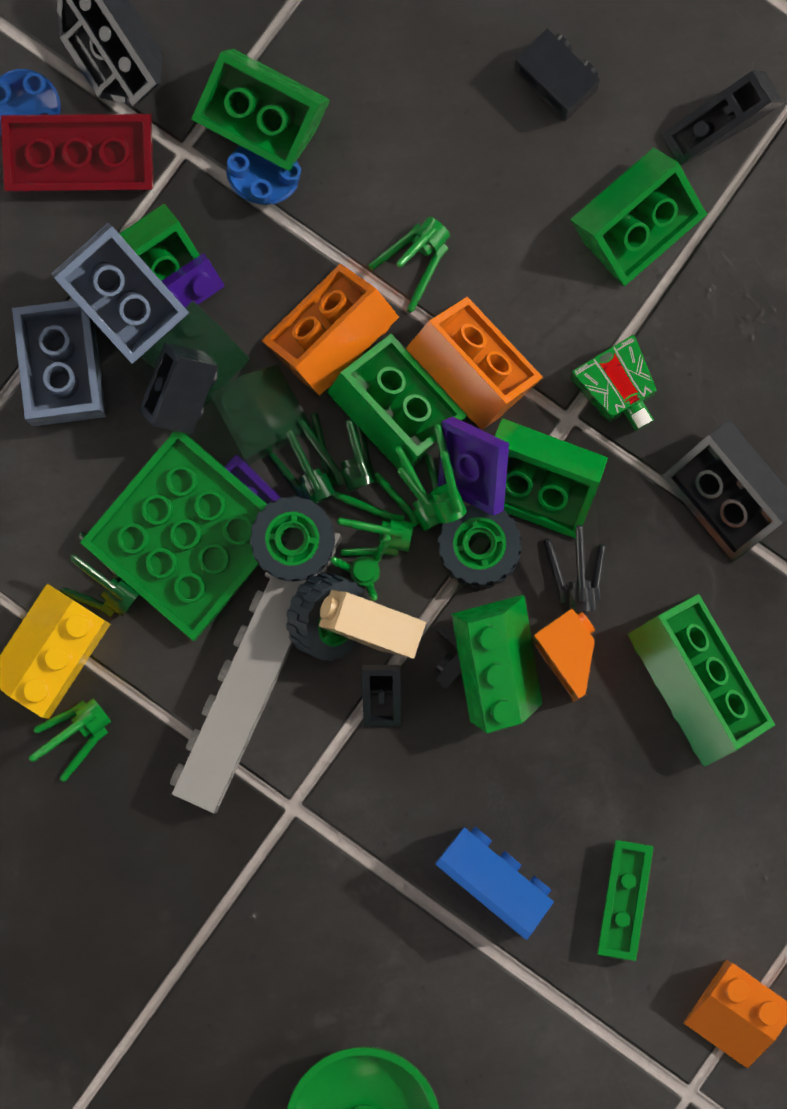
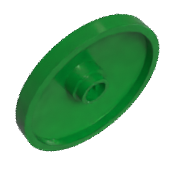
(363, 1080)

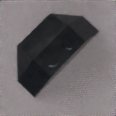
(110, 48)

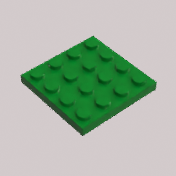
(181, 534)

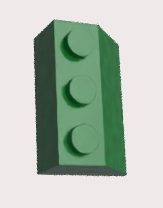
(259, 108)
(639, 215)
(160, 242)
(394, 401)
(549, 478)
(497, 663)

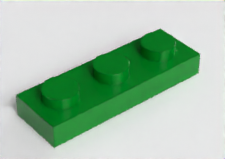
(625, 900)

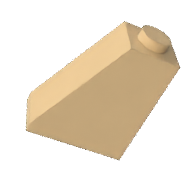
(371, 624)

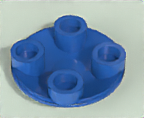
(27, 94)
(260, 179)

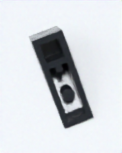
(723, 116)

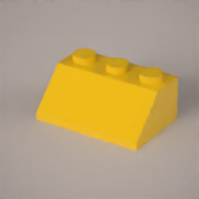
(49, 651)

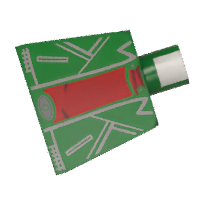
(618, 383)

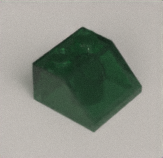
(202, 333)
(259, 412)

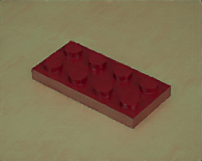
(77, 152)

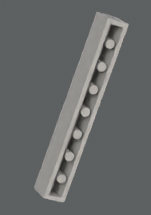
(243, 694)

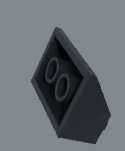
(730, 490)

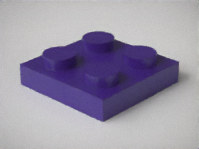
(477, 465)

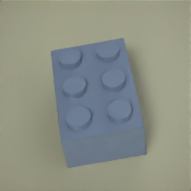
(119, 293)
(58, 363)

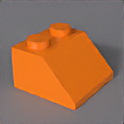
(568, 650)
(738, 1014)

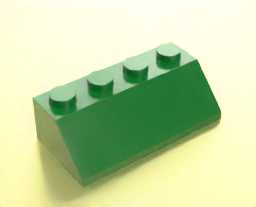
(701, 680)

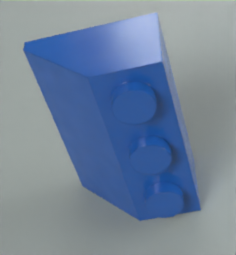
(496, 881)

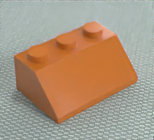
(331, 328)
(473, 362)

